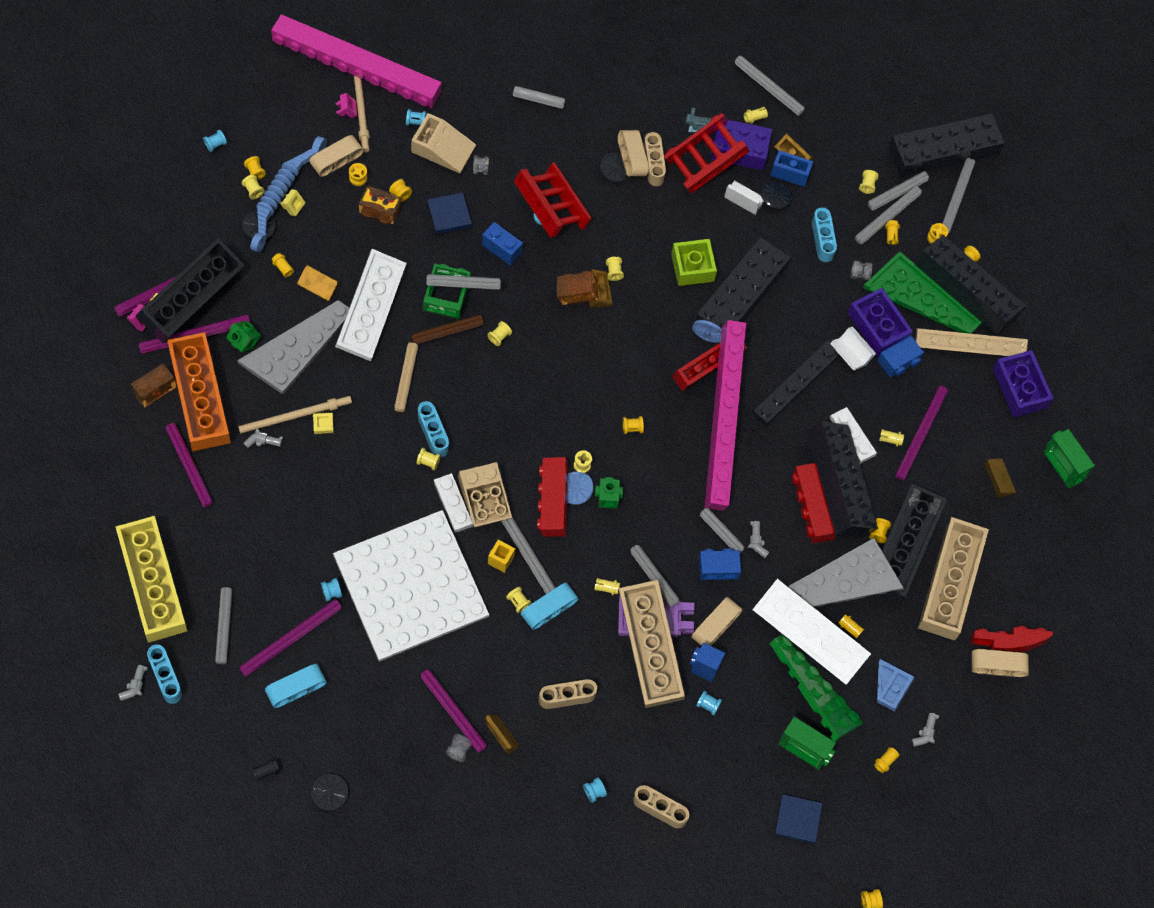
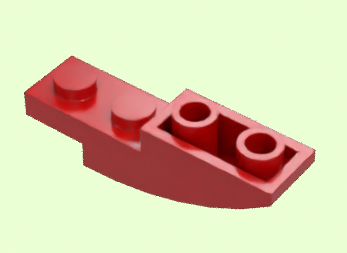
(1018, 640)

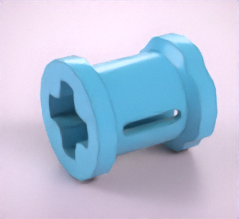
(410, 114)
(215, 140)
(709, 702)

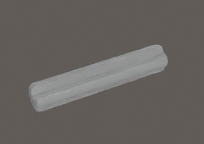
(538, 97)
(723, 532)

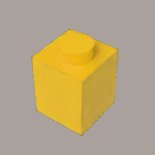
(501, 556)

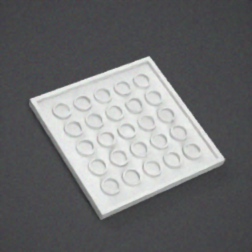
(410, 585)

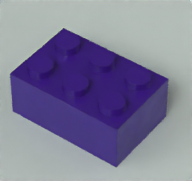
(754, 137)
(879, 321)
(1022, 383)

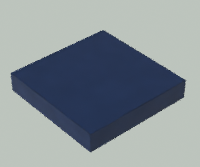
(449, 213)
(798, 819)

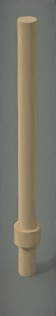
(363, 133)
(331, 404)

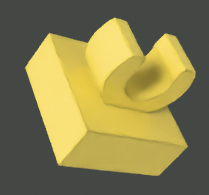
(293, 202)

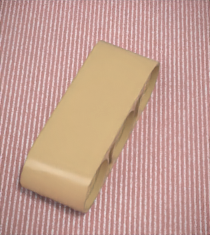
(633, 153)
(336, 155)
(655, 166)
(717, 622)
(1000, 663)
(575, 688)
(667, 815)

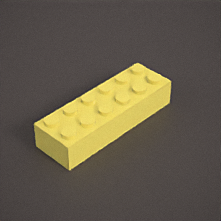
(151, 579)

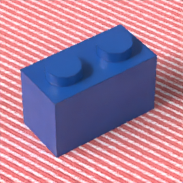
(791, 168)
(502, 243)
(900, 357)
(719, 564)
(706, 661)

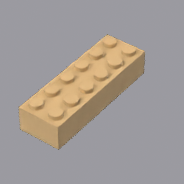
(953, 579)
(651, 644)

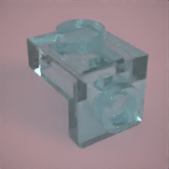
(696, 123)

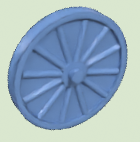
(707, 331)
(579, 488)

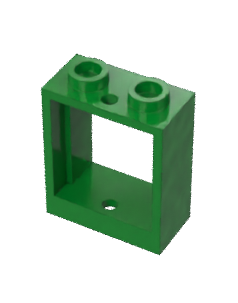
(441, 306)
(1068, 458)
(807, 744)

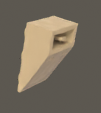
(442, 144)
(484, 494)

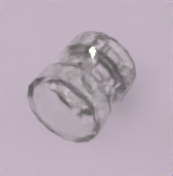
(857, 267)
(459, 747)

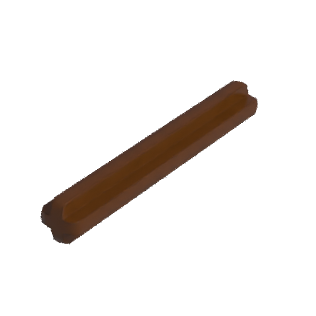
(447, 329)

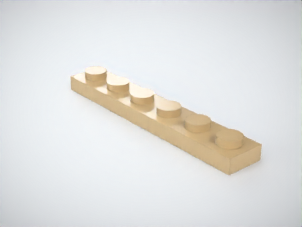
(970, 342)

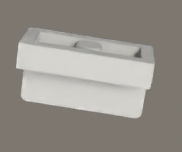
(744, 197)
(853, 349)

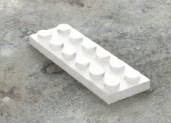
(370, 305)
(811, 631)

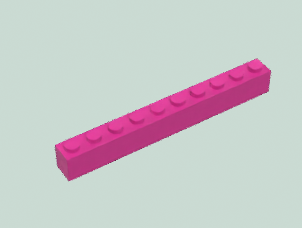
(356, 61)
(725, 415)

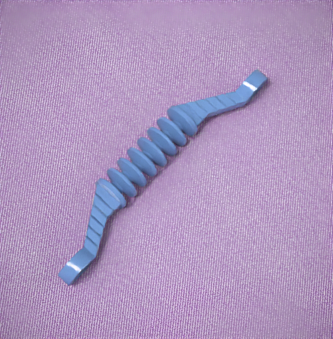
(278, 188)

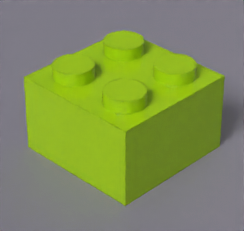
(693, 262)

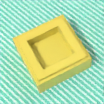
(323, 423)

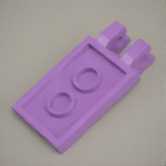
(673, 616)

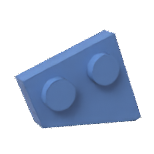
(892, 685)

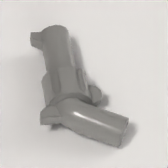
(262, 438)
(756, 540)
(135, 685)
(927, 732)

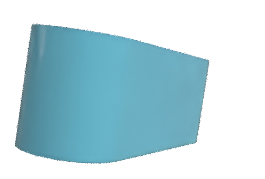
(824, 227)
(430, 421)
(549, 606)
(161, 665)
(295, 685)

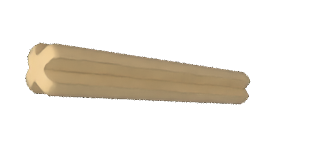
(406, 376)

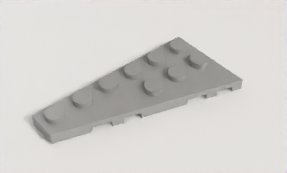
(290, 353)
(849, 577)

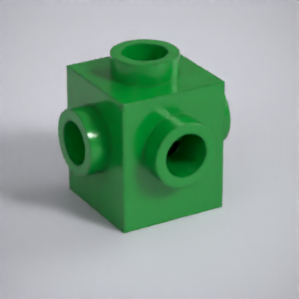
(243, 336)
(608, 493)

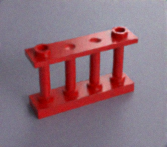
(722, 160)
(542, 208)

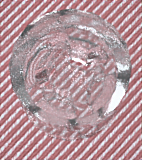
(481, 165)

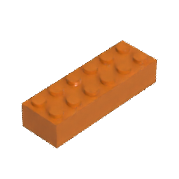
(199, 391)

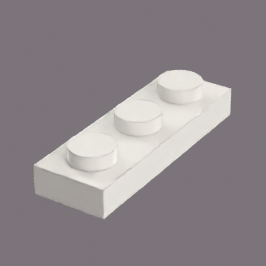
(863, 446)
(453, 503)

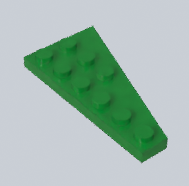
(918, 292)
(817, 691)

